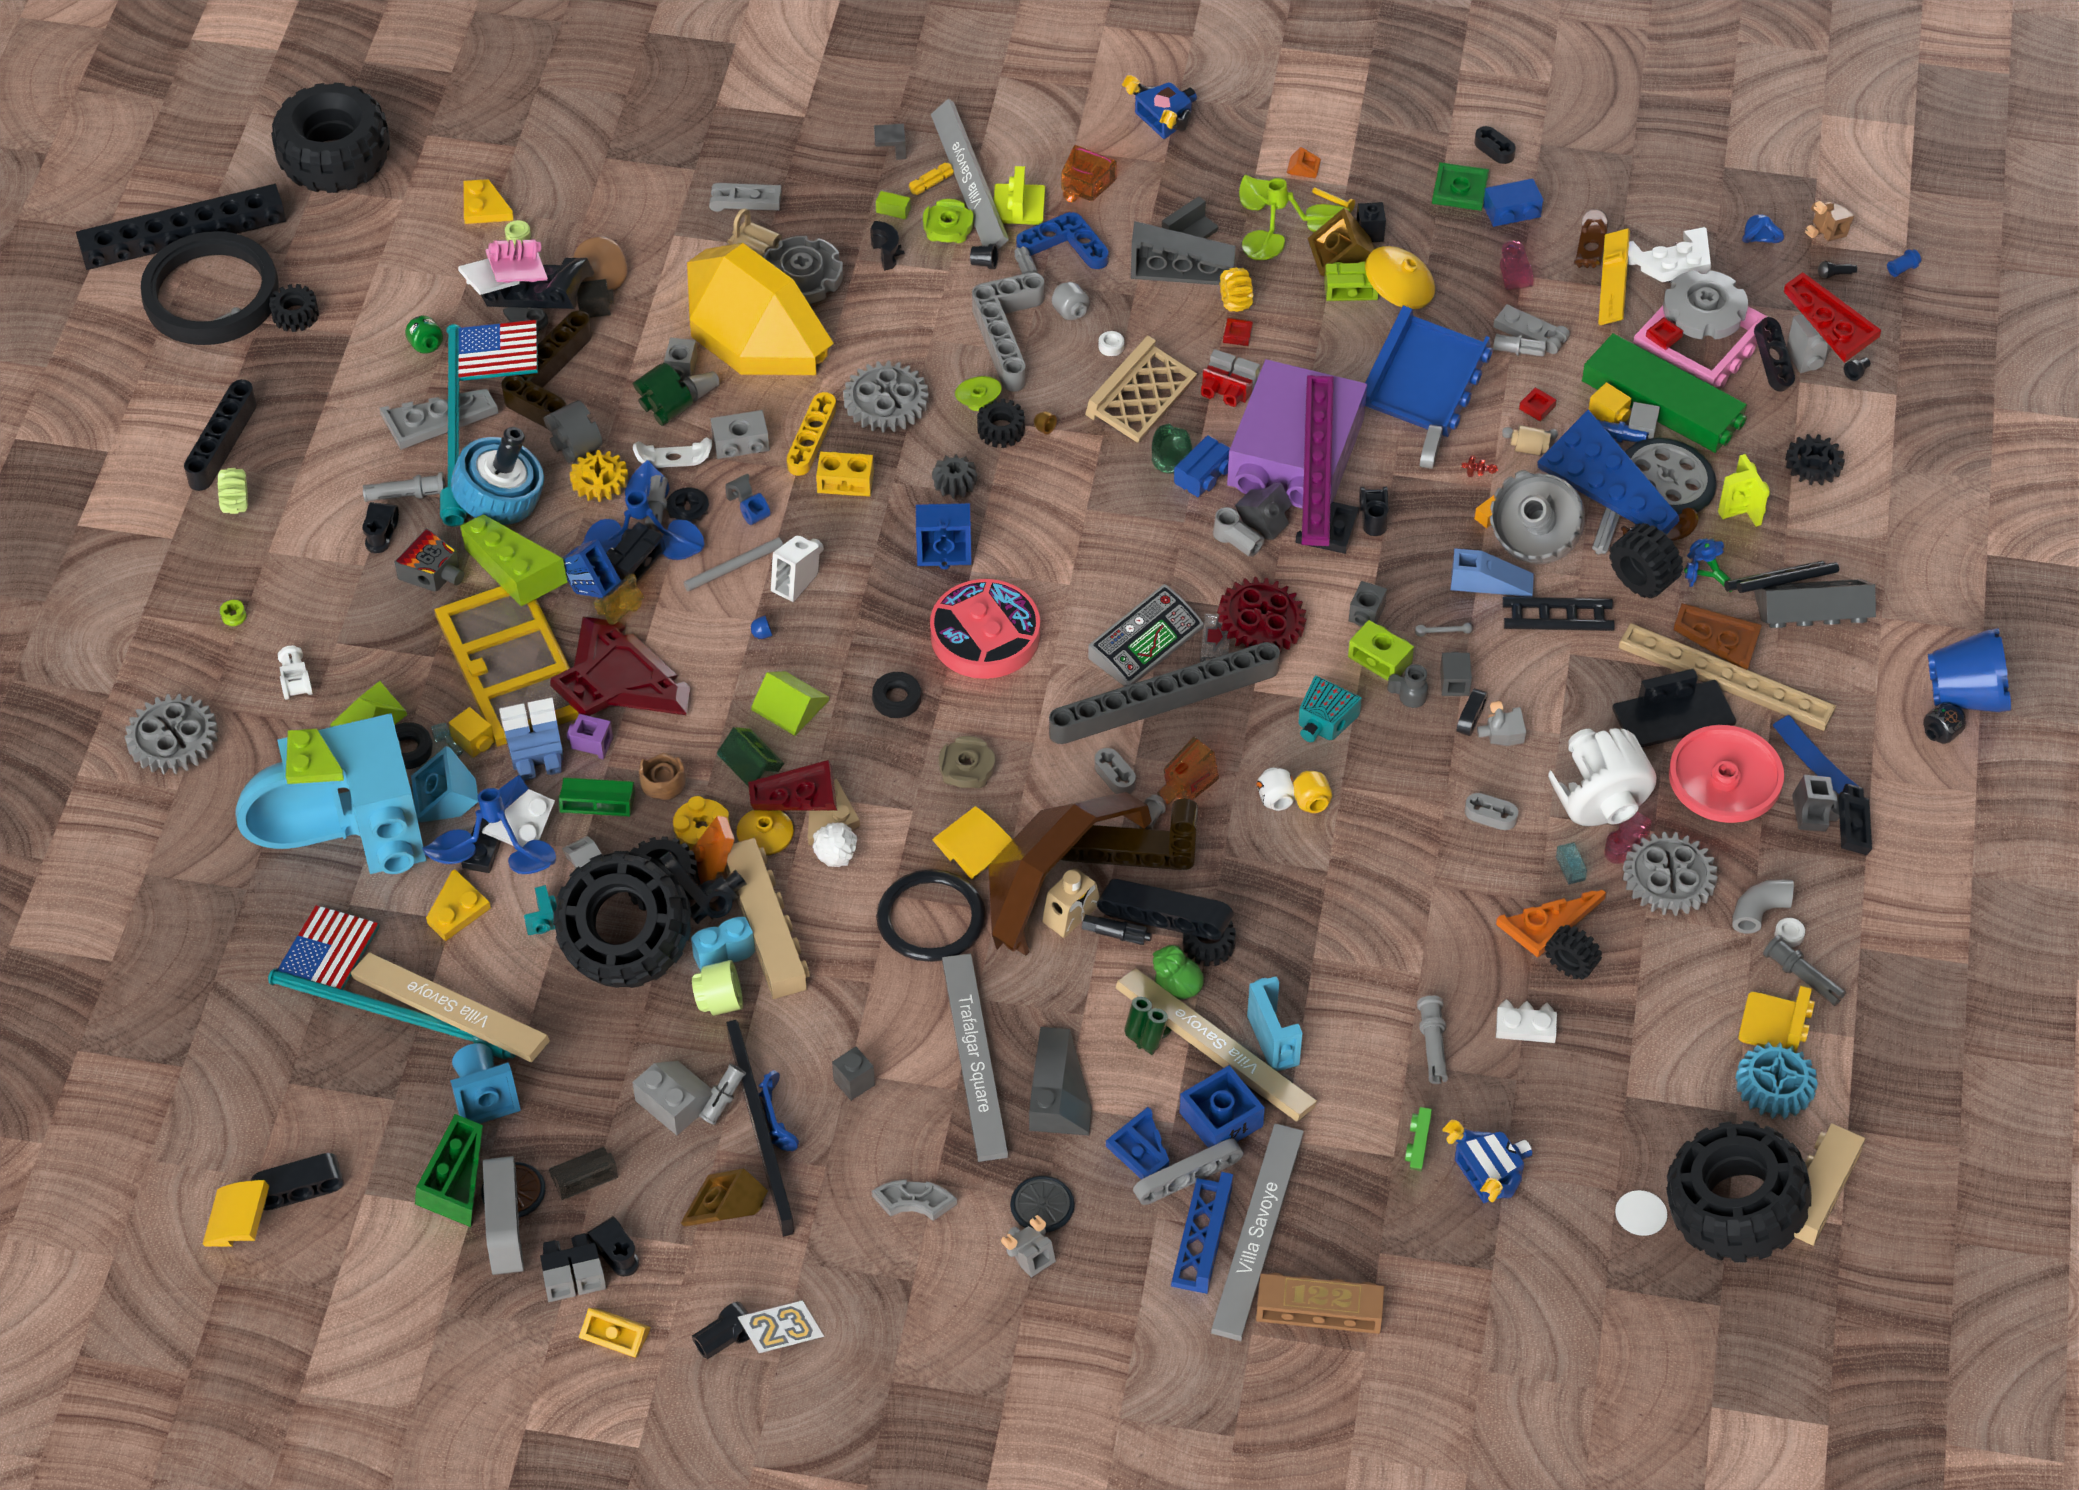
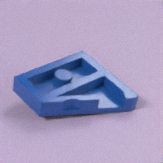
(1139, 1145)

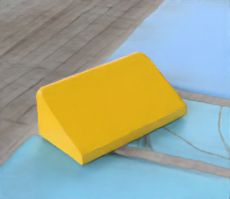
(614, 1332)

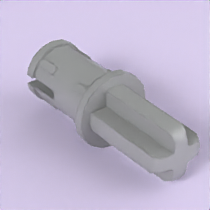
(1519, 345)

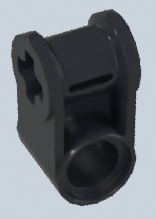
(1374, 510)
(379, 526)
(615, 1247)

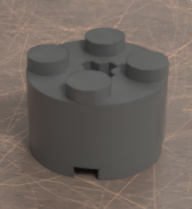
(573, 431)

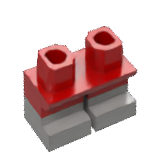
(1229, 378)

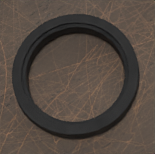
(202, 245)

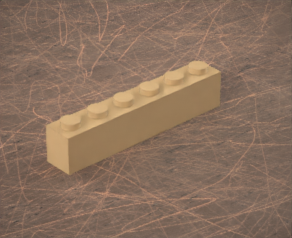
(770, 928)

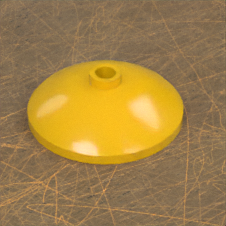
(1400, 277)

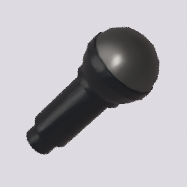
(1828, 269)

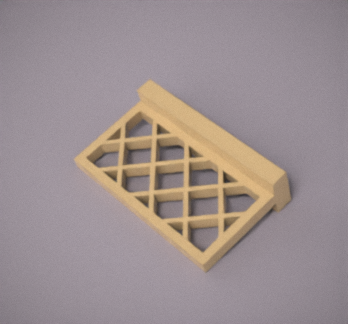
(1120, 381)

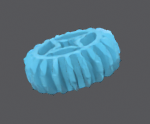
(1794, 1077)

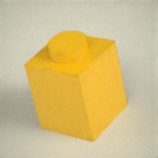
(1610, 404)
(471, 732)

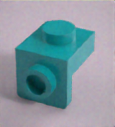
(541, 921)

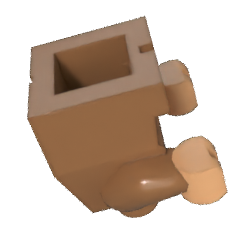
(1830, 220)

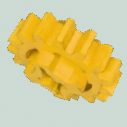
(599, 476)

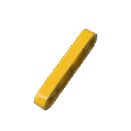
(814, 434)

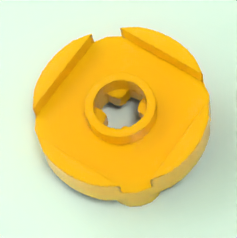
(692, 812)

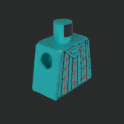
(1327, 710)

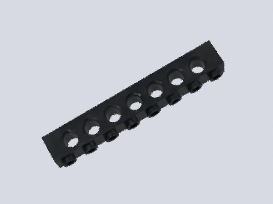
(154, 231)

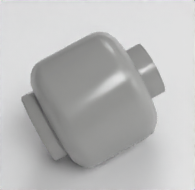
(1070, 301)

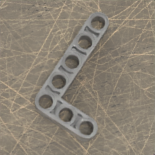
(989, 307)

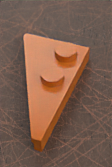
(1538, 924)

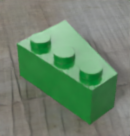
(452, 1172)

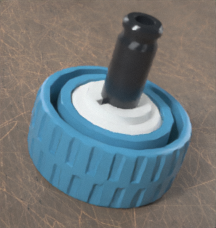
(498, 478)

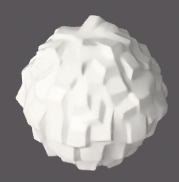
(834, 844)

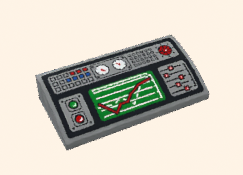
(1145, 636)

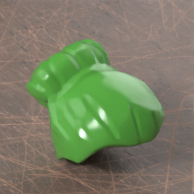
(1177, 972)

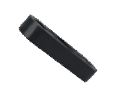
(1771, 365)

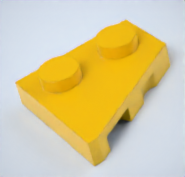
(484, 203)
(456, 906)

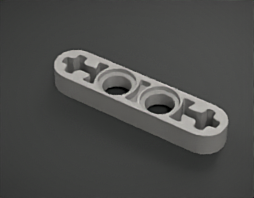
(1187, 1171)

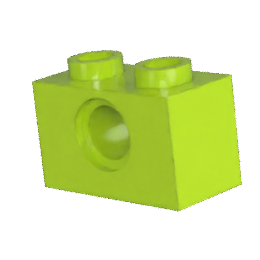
(1380, 650)

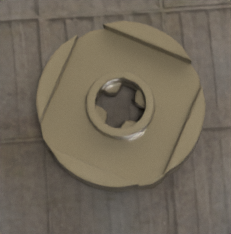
(966, 775)

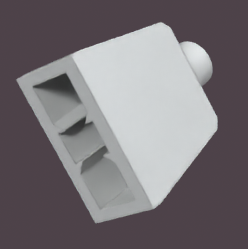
(795, 566)

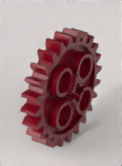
(1261, 614)

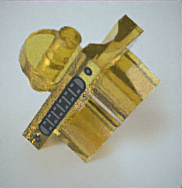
(620, 600)

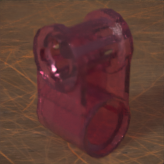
(1515, 266)

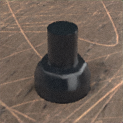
(1855, 369)

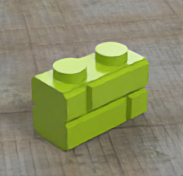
(1348, 282)

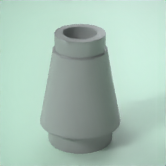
(700, 384)

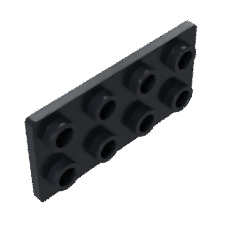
(1673, 708)

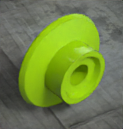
(978, 392)

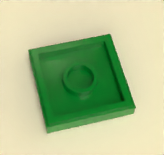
(1460, 186)

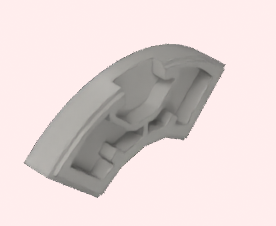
(914, 1196)

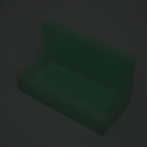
(748, 755)

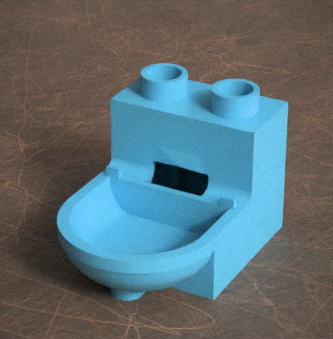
(309, 813)

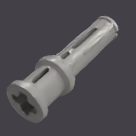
(416, 487)
(1432, 1027)

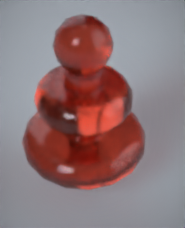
(1480, 467)

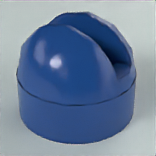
(760, 628)

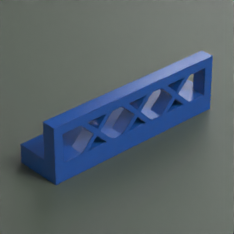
(1213, 1233)

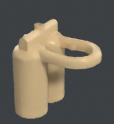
(753, 235)

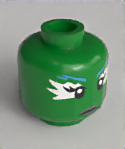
(424, 334)

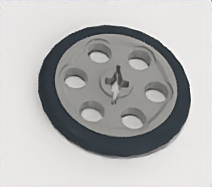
(1670, 477)

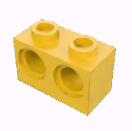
(845, 474)

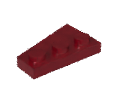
(796, 790)

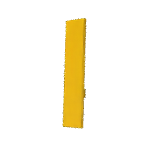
(1614, 277)

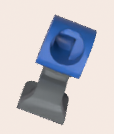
(753, 507)

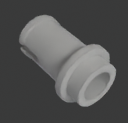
(1156, 807)

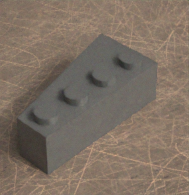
(1177, 256)

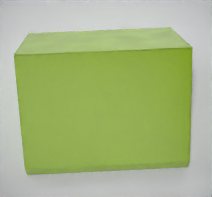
(787, 701)

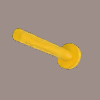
(1350, 204)

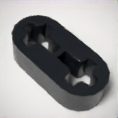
(1495, 145)
(1472, 712)

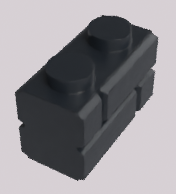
(636, 551)

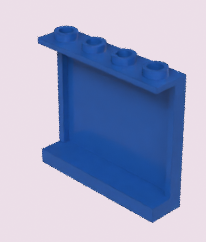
(1425, 372)

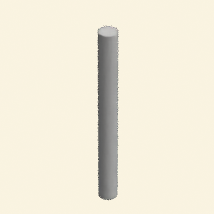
(733, 564)

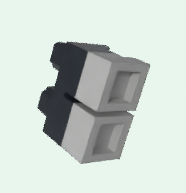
(557, 1266)

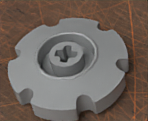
(810, 264)
(1705, 304)

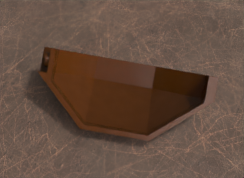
(1024, 863)

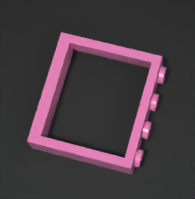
(1729, 364)

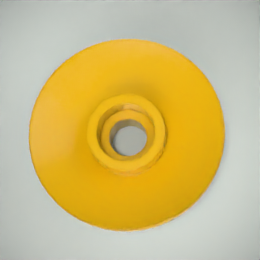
(773, 837)

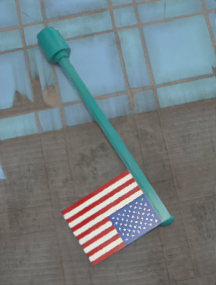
(481, 354)
(323, 963)

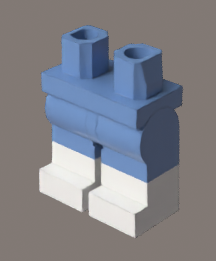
(533, 748)

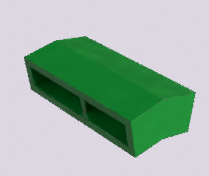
(596, 797)

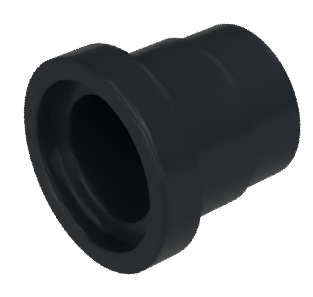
(984, 256)

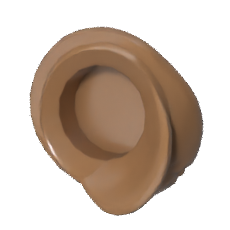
(604, 259)

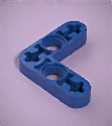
(1068, 228)

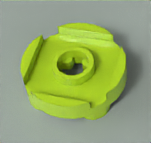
(939, 230)

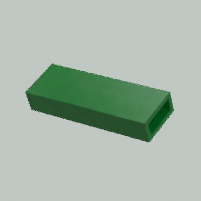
(1684, 400)

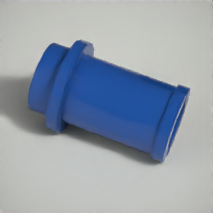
(1909, 260)

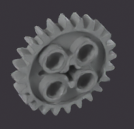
(886, 396)
(158, 747)
(1695, 871)

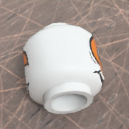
(1276, 788)

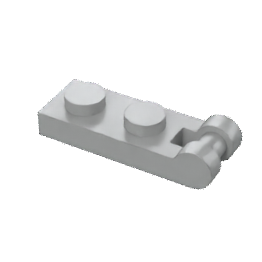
(745, 196)
(1520, 323)

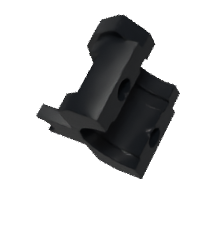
(887, 239)

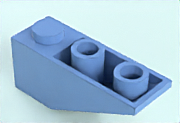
(1488, 574)

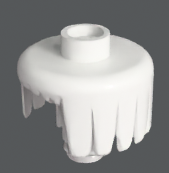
(1614, 776)

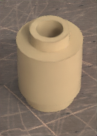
(1530, 440)

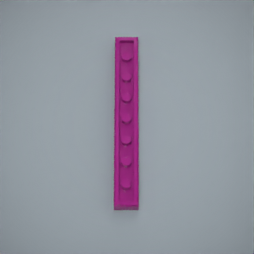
(1317, 461)

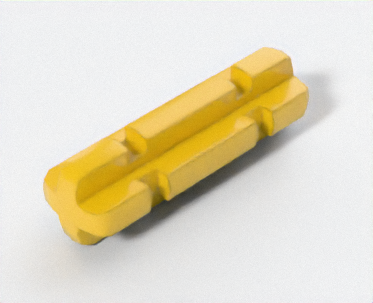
(931, 178)

